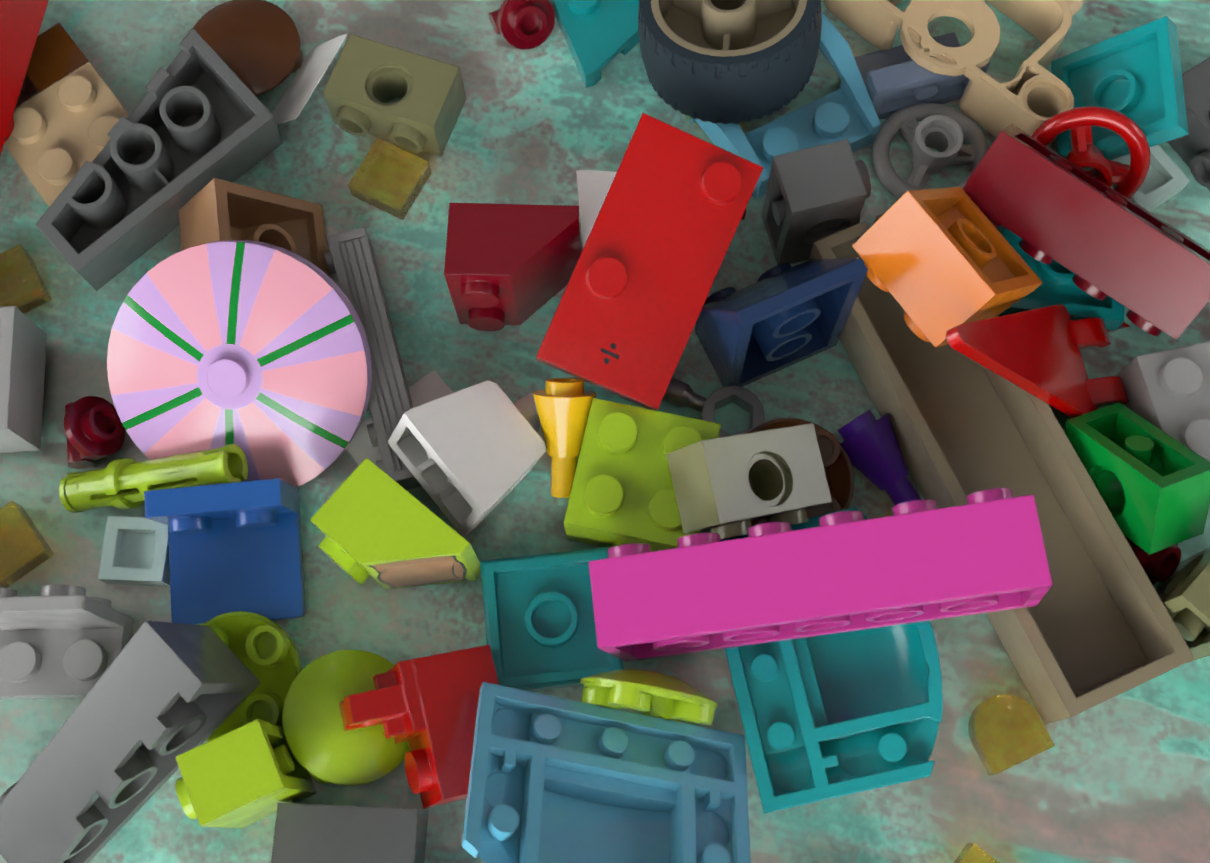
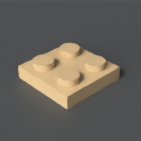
(63, 129)

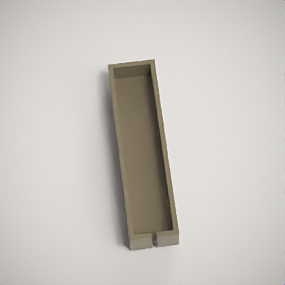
(977, 432)

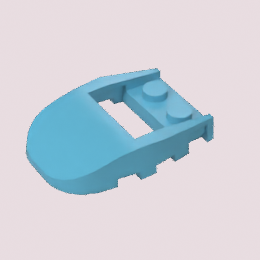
(832, 118)

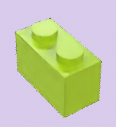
(240, 777)

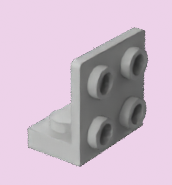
(57, 642)

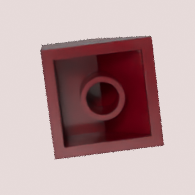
(508, 259)

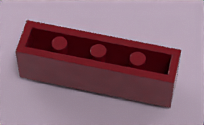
(1092, 232)

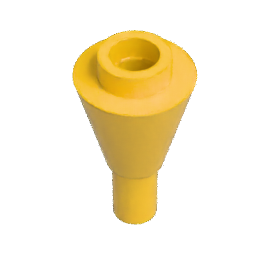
(563, 419)

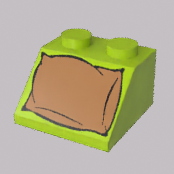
(390, 535)

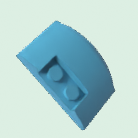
(601, 785)

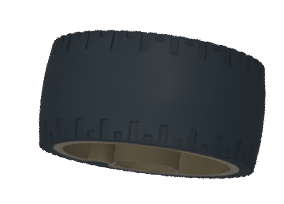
(729, 55)

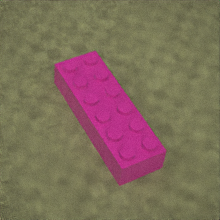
(821, 578)

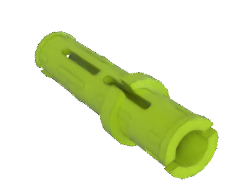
(125, 479)

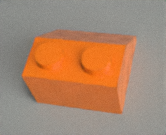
(943, 262)

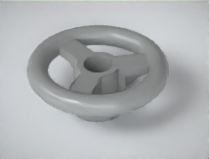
(939, 129)

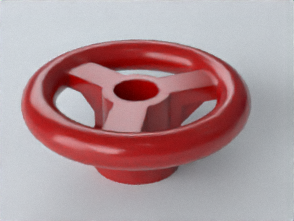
(1084, 154)

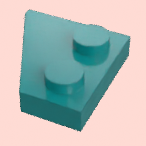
(597, 32)

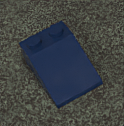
(779, 318)

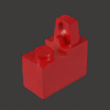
(435, 710)

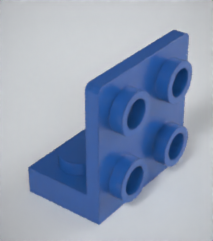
(232, 549)

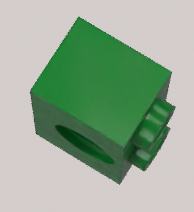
(1144, 476)

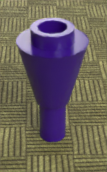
(877, 455)

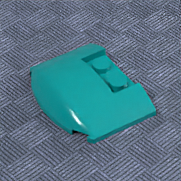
(838, 709)

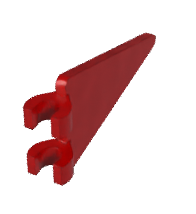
(1042, 356)

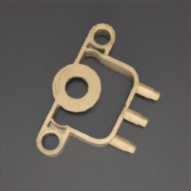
(1025, 100)

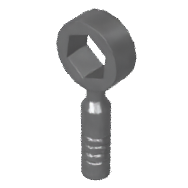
(682, 395)

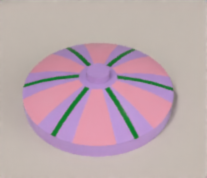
(242, 353)

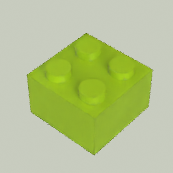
(624, 477)

